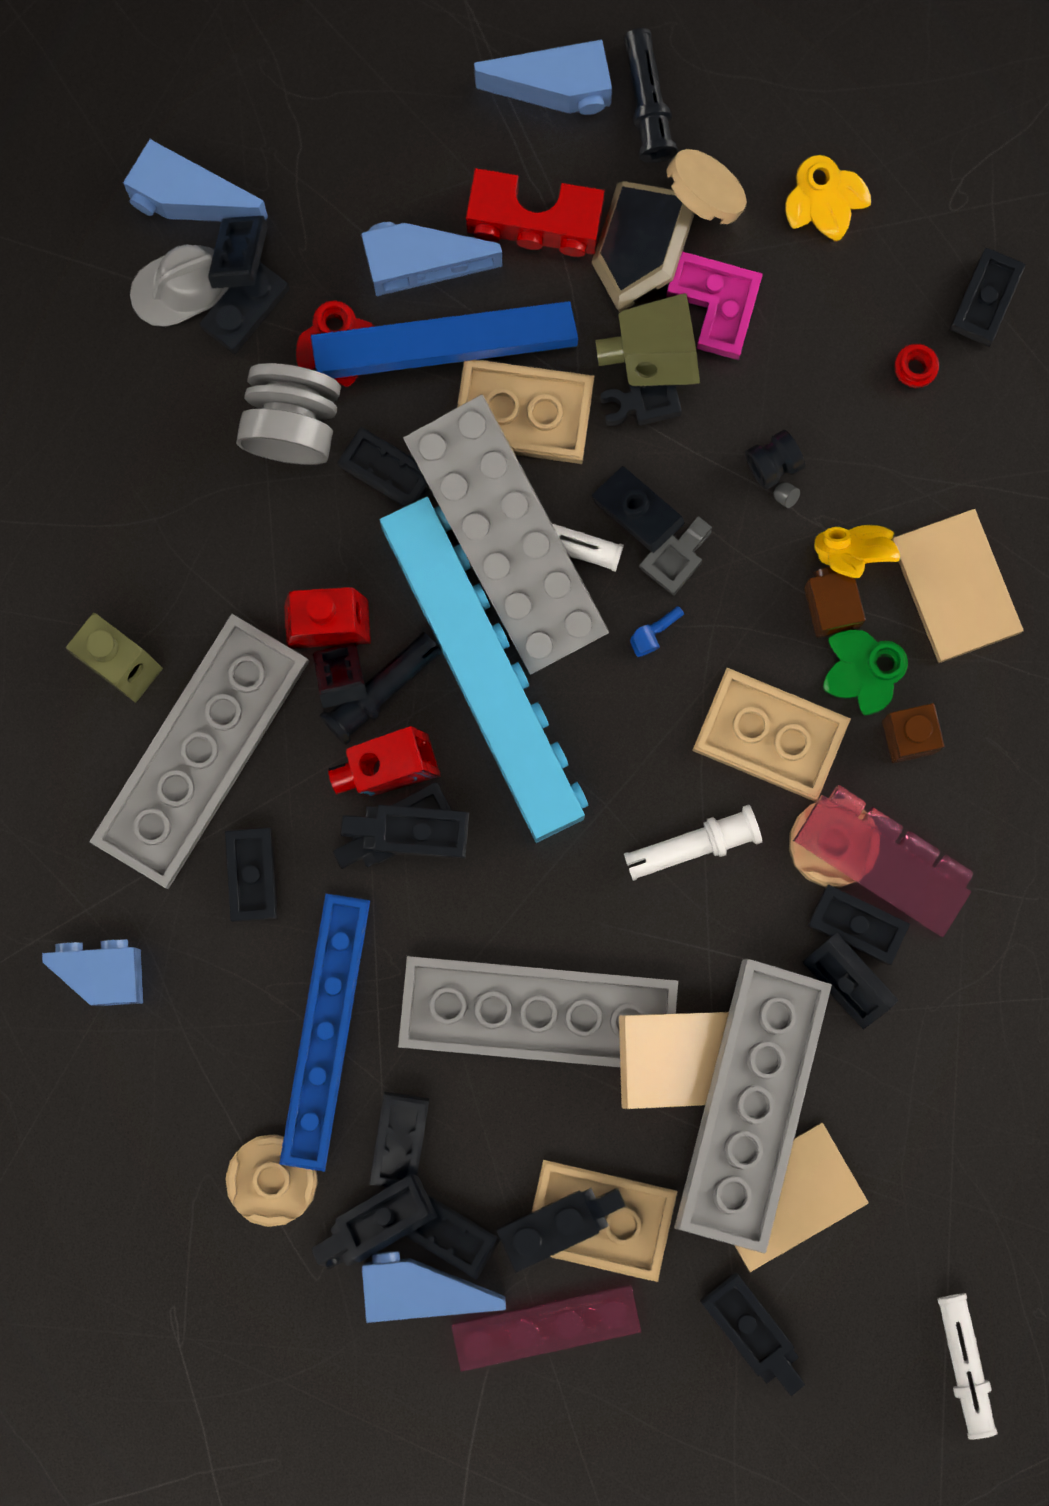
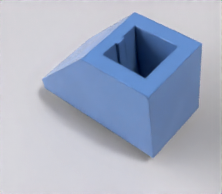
(100, 975)

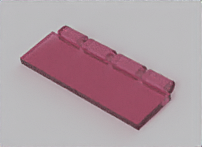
(888, 869)

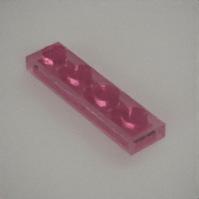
(546, 1328)

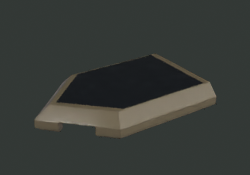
(640, 241)

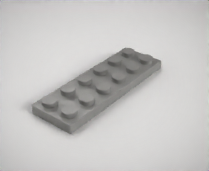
(506, 534)
(199, 751)
(524, 1010)
(753, 1106)

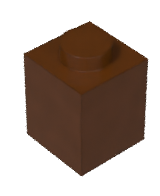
(833, 602)
(913, 733)

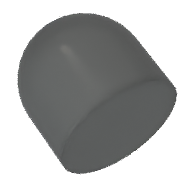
(786, 494)

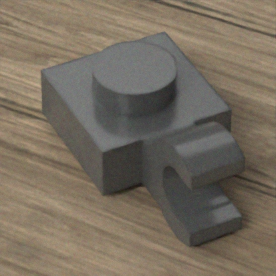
(676, 558)

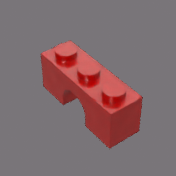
(569, 225)

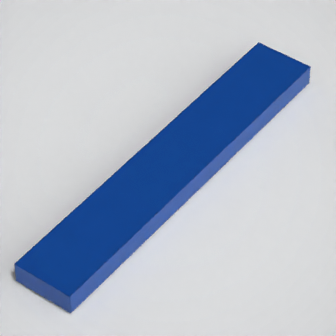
(445, 340)
(325, 1033)

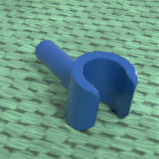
(644, 638)

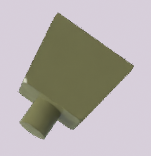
(654, 344)
(114, 657)

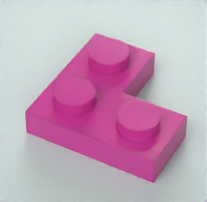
(728, 295)

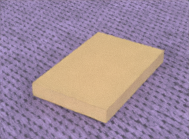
(537, 408)
(957, 586)
(771, 734)
(668, 1058)
(813, 1196)
(635, 1233)

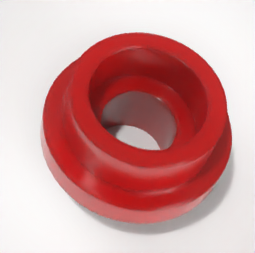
(919, 353)

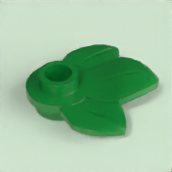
(858, 670)

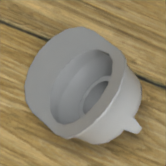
(175, 286)

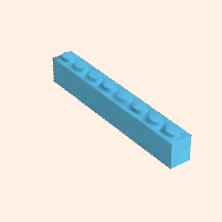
(483, 670)

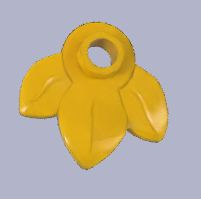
(829, 203)
(853, 548)

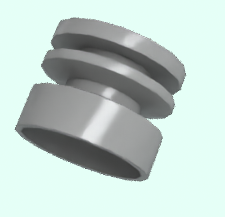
(288, 414)

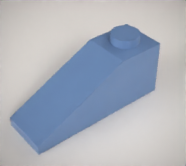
(556, 78)
(185, 191)
(416, 256)
(415, 1290)

